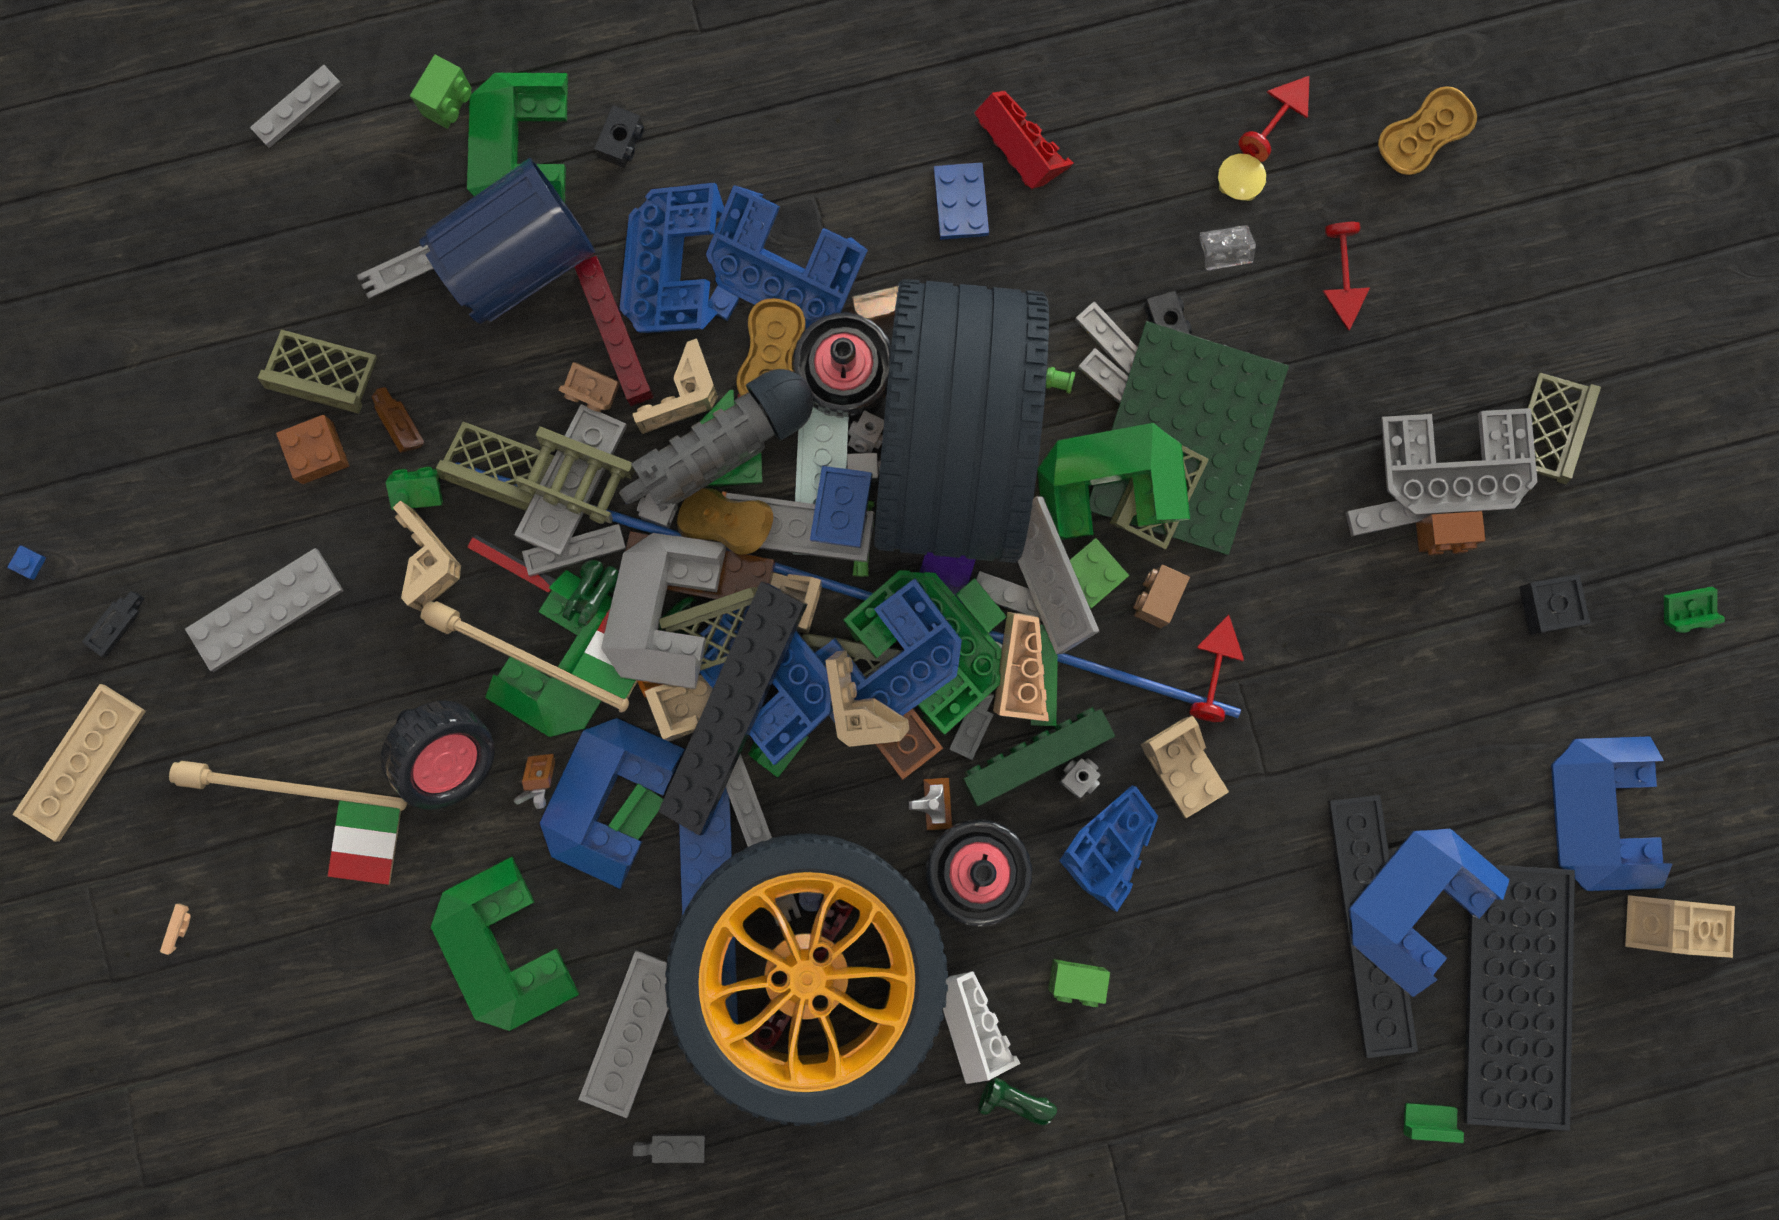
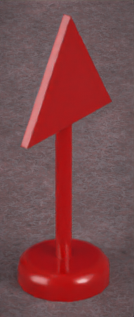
(1292, 95)
(1345, 301)
(1223, 643)

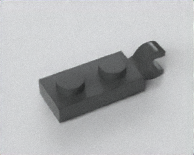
(972, 729)
(673, 1148)

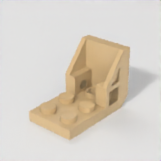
(690, 376)
(431, 568)
(803, 588)
(678, 708)
(864, 719)
(1184, 766)
(1680, 926)

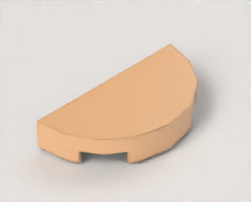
(177, 927)

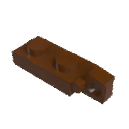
(397, 421)

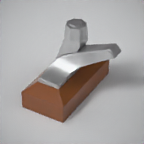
(537, 779)
(935, 804)

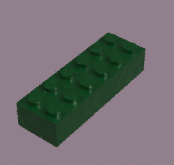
(1037, 758)

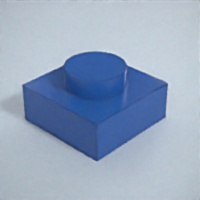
(723, 303)
(26, 562)

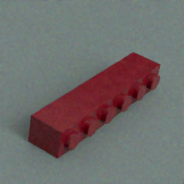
(613, 331)

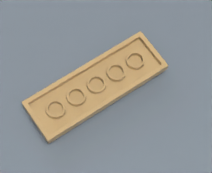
(79, 762)

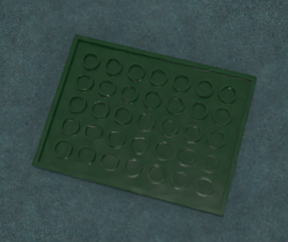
(1210, 403)

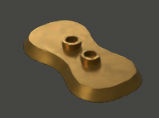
(1415, 140)
(773, 333)
(735, 524)

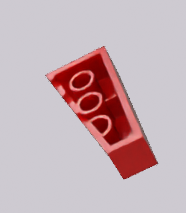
(1021, 140)

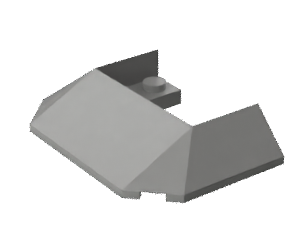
(1467, 486)
(633, 621)

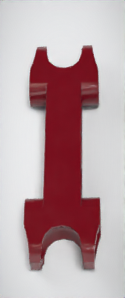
(778, 1022)

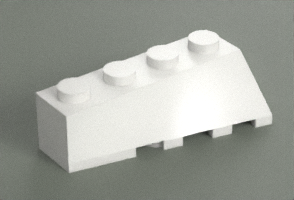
(974, 1031)

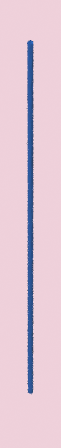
(998, 637)

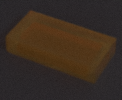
(876, 303)

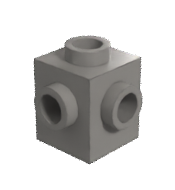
(866, 433)
(1073, 783)

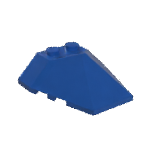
(1109, 848)

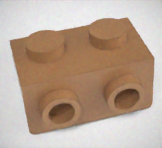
(590, 387)

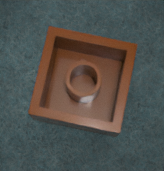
(312, 449)
(1450, 532)
(913, 749)

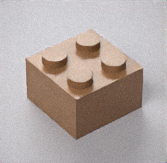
(1161, 596)

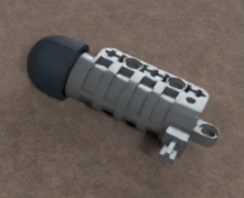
(773, 406)

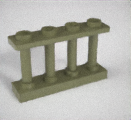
(572, 451)

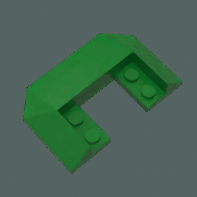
(494, 122)
(1110, 456)
(979, 653)
(543, 700)
(476, 960)

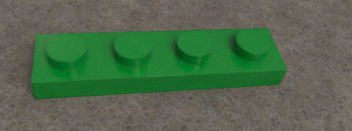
(1049, 661)

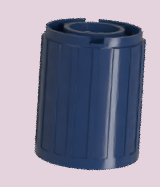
(506, 243)

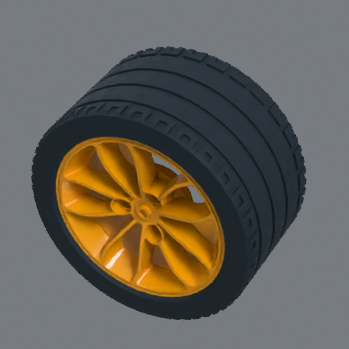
(962, 420)
(824, 1084)

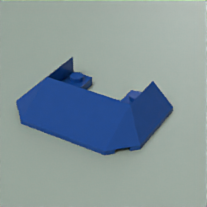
(653, 259)
(758, 275)
(923, 665)
(802, 695)
(573, 811)
(1588, 815)
(1404, 891)

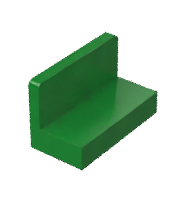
(980, 605)
(637, 812)
(1432, 1123)

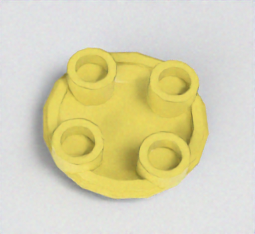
(1241, 177)

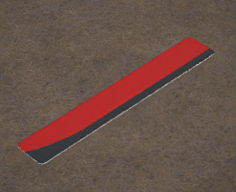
(509, 562)

